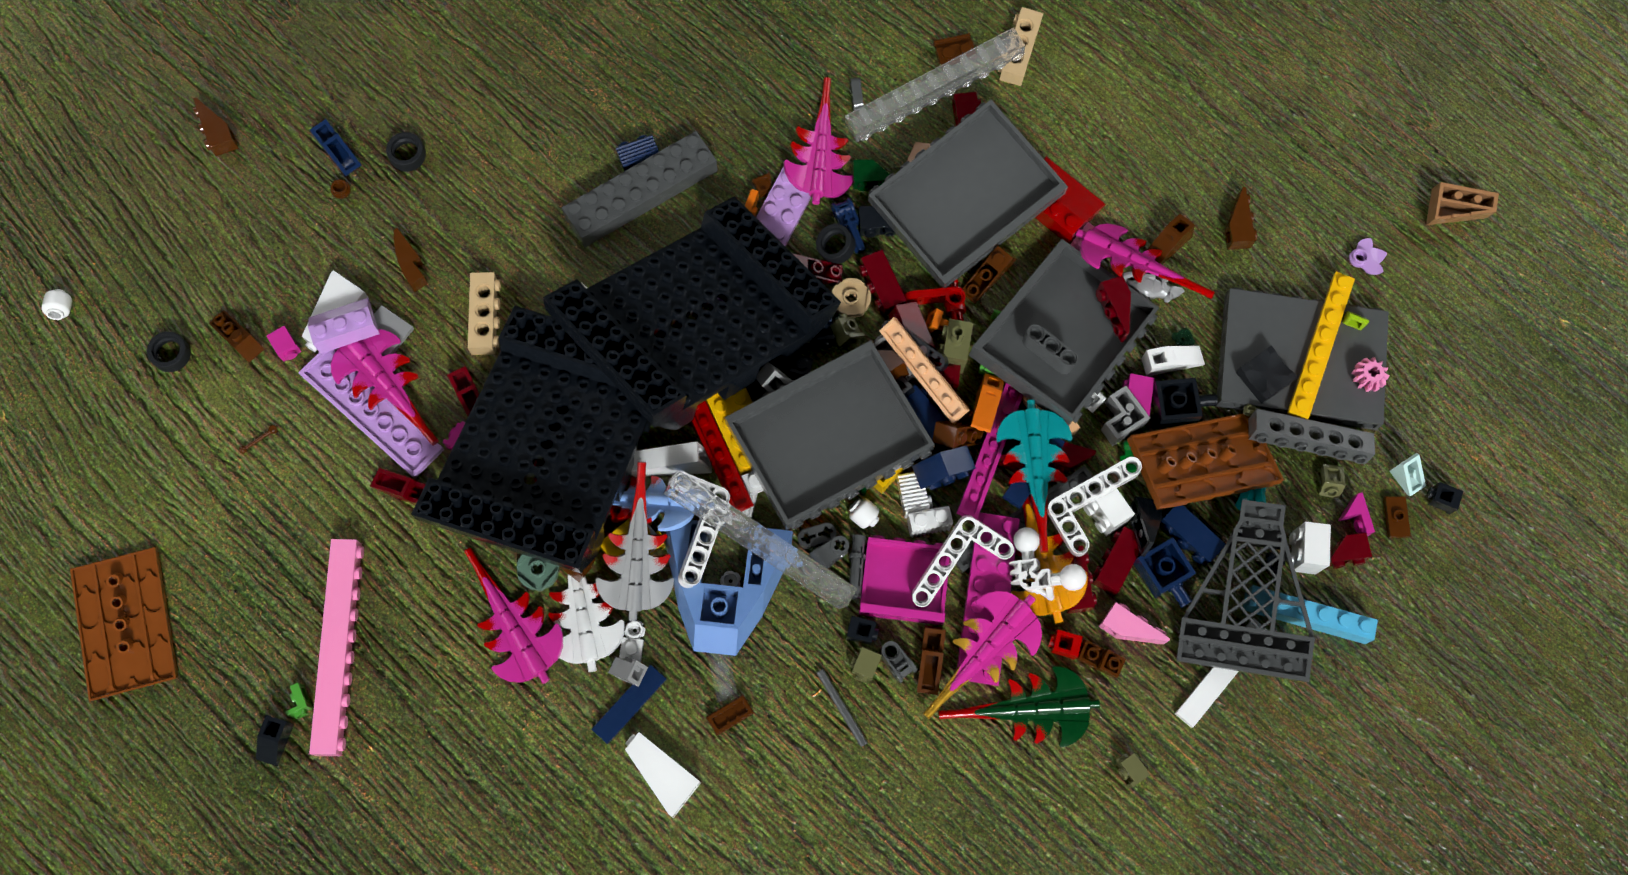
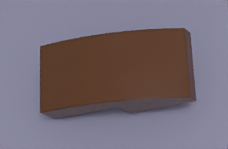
(1100, 659)

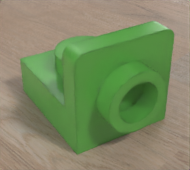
(300, 698)

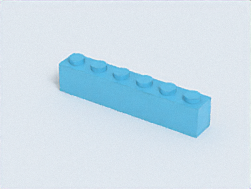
(1321, 617)

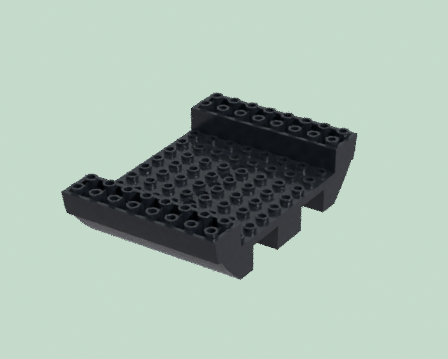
(768, 312)
(583, 472)

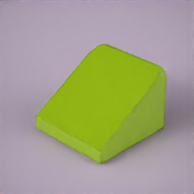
(1355, 320)

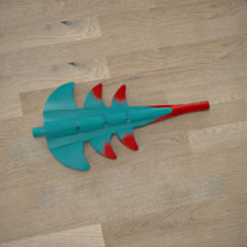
(1034, 430)

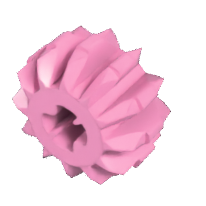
(1370, 374)

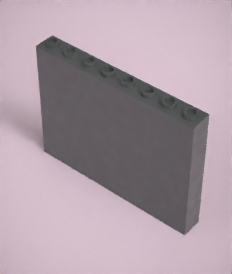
(967, 193)
(1065, 304)
(1260, 319)
(829, 435)

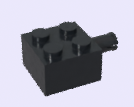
(1179, 402)

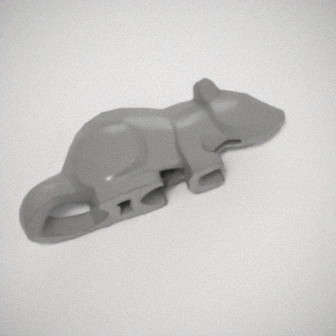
(1153, 288)

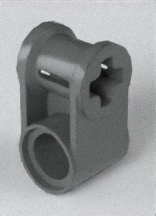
(827, 554)
(897, 662)

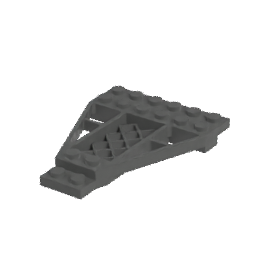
(1245, 647)

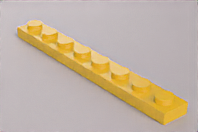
(1321, 346)

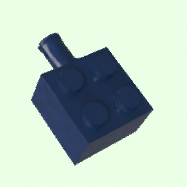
(944, 468)
(1166, 570)

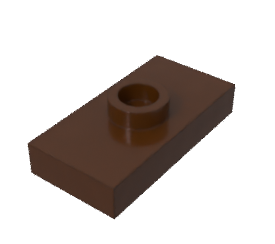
(1396, 517)
(730, 715)

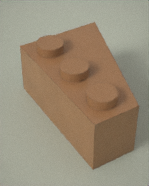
(1459, 203)

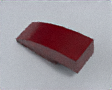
(464, 388)
(397, 486)

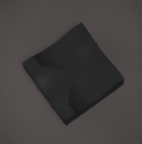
(1266, 375)

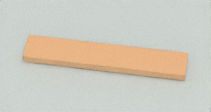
(924, 370)

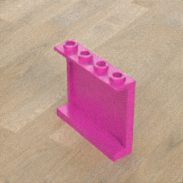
(891, 575)

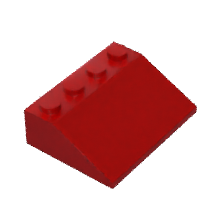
(1072, 209)

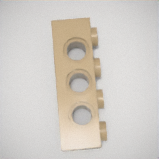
(1030, 21)
(480, 284)

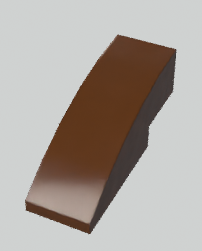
(408, 261)
(931, 659)

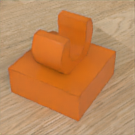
(935, 321)

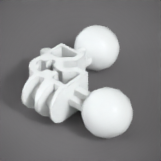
(1071, 576)

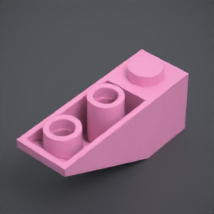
(1127, 626)

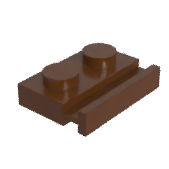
(952, 47)

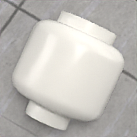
(56, 304)
(864, 513)

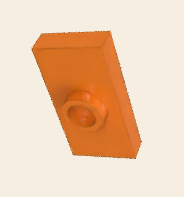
(752, 201)

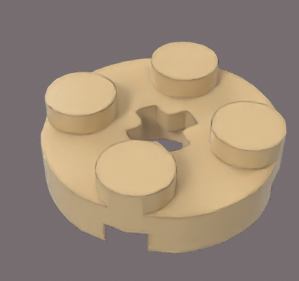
(859, 290)

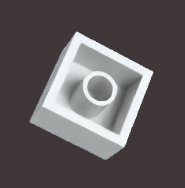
(1109, 511)
(1310, 547)

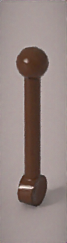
(272, 430)

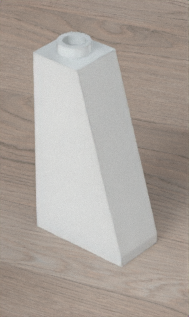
(335, 294)
(672, 459)
(665, 777)

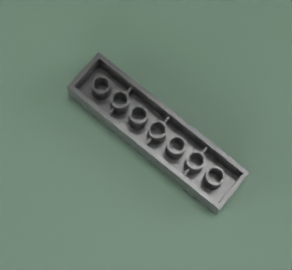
(640, 189)

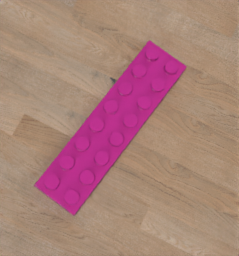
(987, 575)

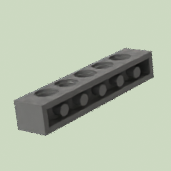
(1311, 436)

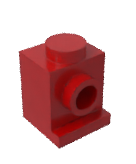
(1072, 643)

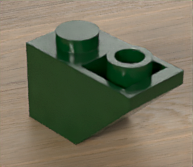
(867, 174)

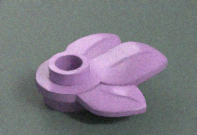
(1369, 257)

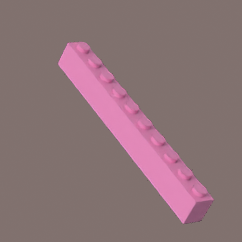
(336, 648)

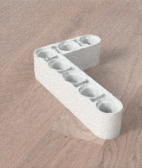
(1087, 497)
(697, 544)
(955, 553)

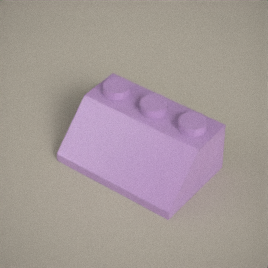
(343, 326)

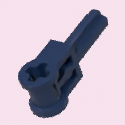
(847, 216)

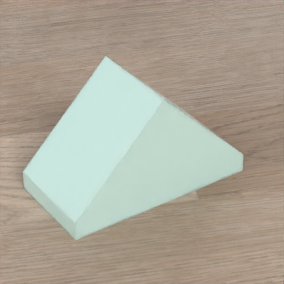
(1410, 475)

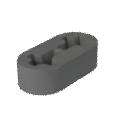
(856, 93)
(815, 531)

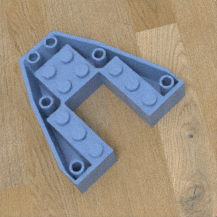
(721, 615)

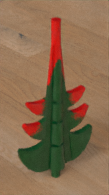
(1066, 705)

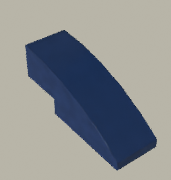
(335, 147)

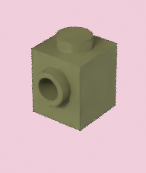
(865, 665)

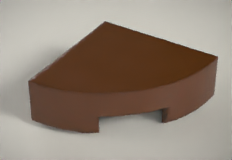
(762, 184)

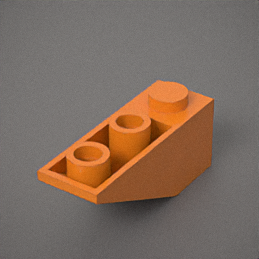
(987, 403)

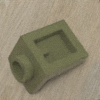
(1332, 481)

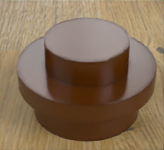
(340, 189)

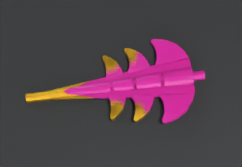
(1010, 621)

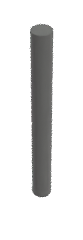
(842, 708)

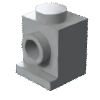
(628, 670)

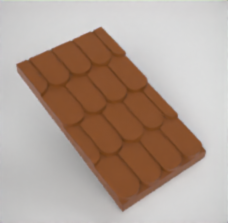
(1203, 461)
(123, 623)

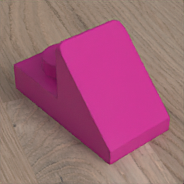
(1359, 512)

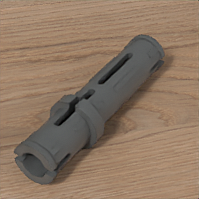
(857, 559)

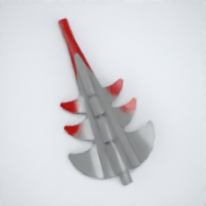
(634, 588)

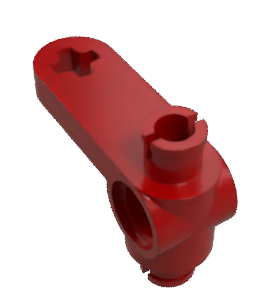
(941, 295)

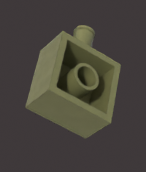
(956, 342)

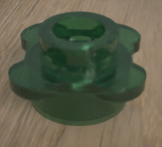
(1184, 333)

